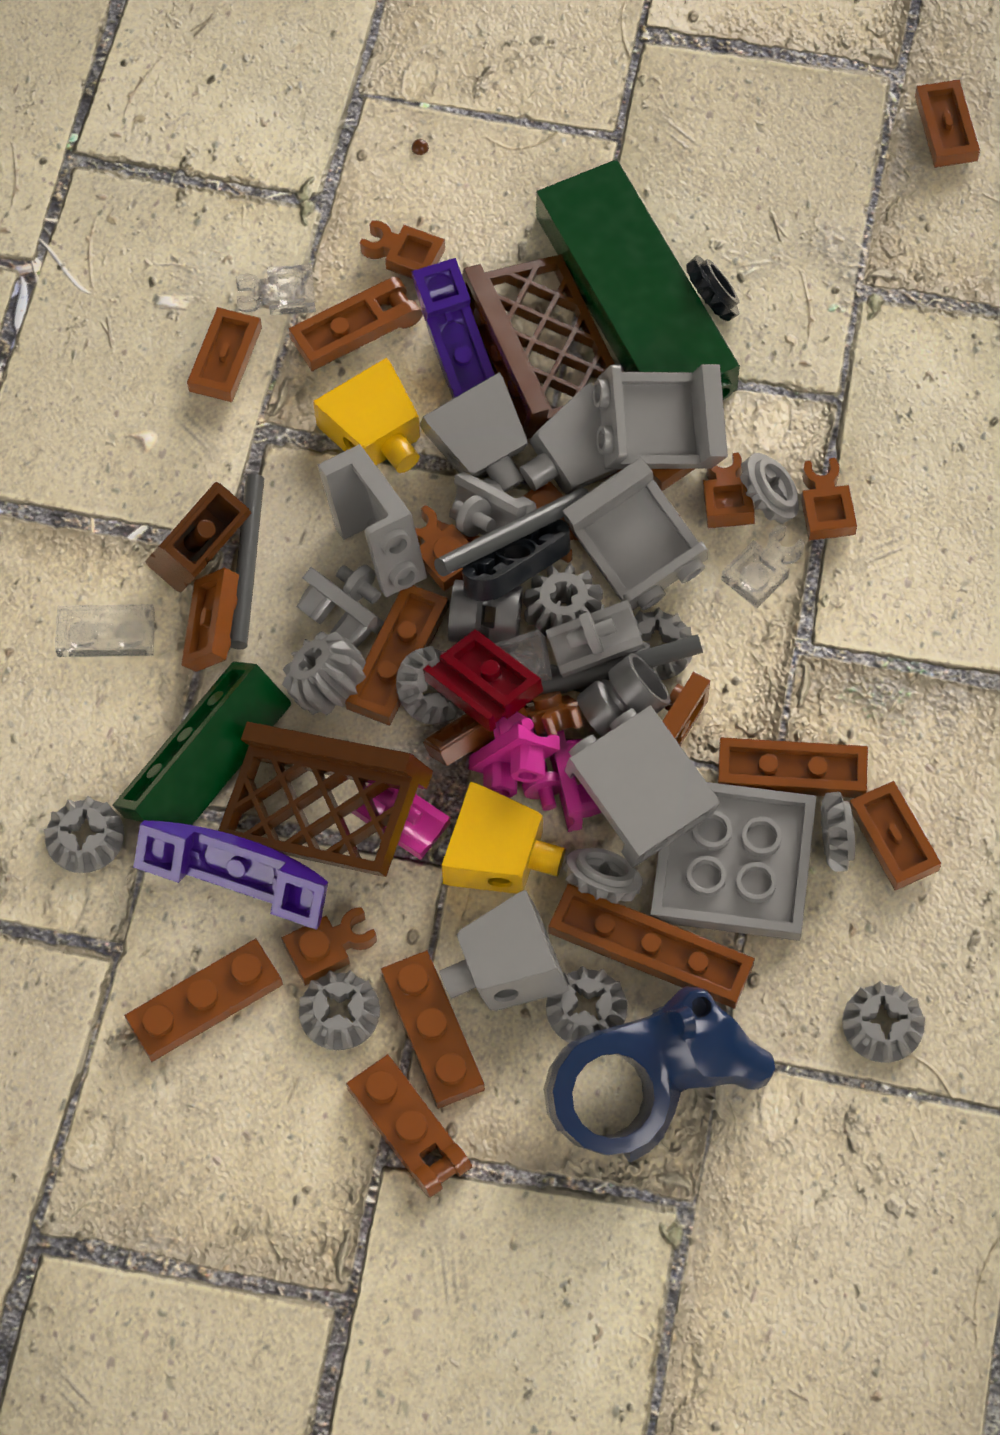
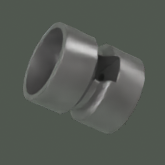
(470, 614)
(630, 686)

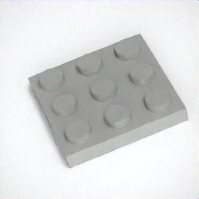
(740, 866)

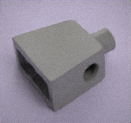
(479, 432)
(568, 447)
(506, 957)

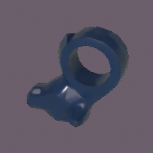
(672, 1050)

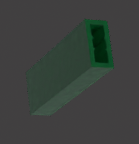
(631, 276)

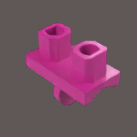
(513, 755)
(574, 798)
(422, 825)

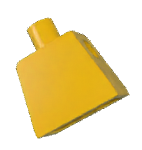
(373, 413)
(497, 844)

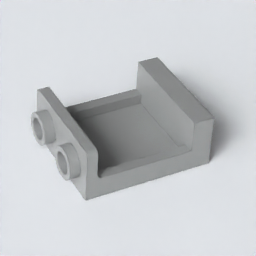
(661, 417)
(366, 501)
(635, 536)
(642, 783)

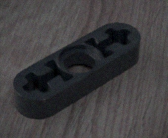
(516, 563)

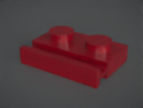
(483, 680)

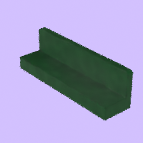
(203, 748)

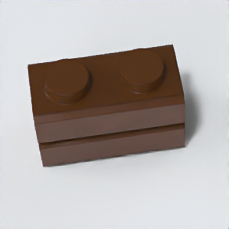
(198, 537)

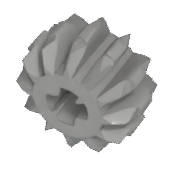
(548, 593)
(324, 673)

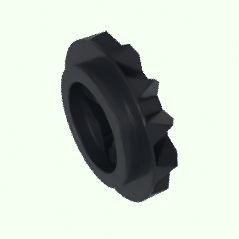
(713, 287)

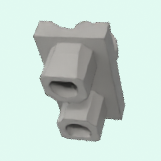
(484, 506)
(324, 595)
(595, 638)

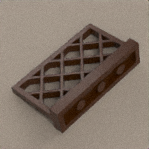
(505, 344)
(342, 761)

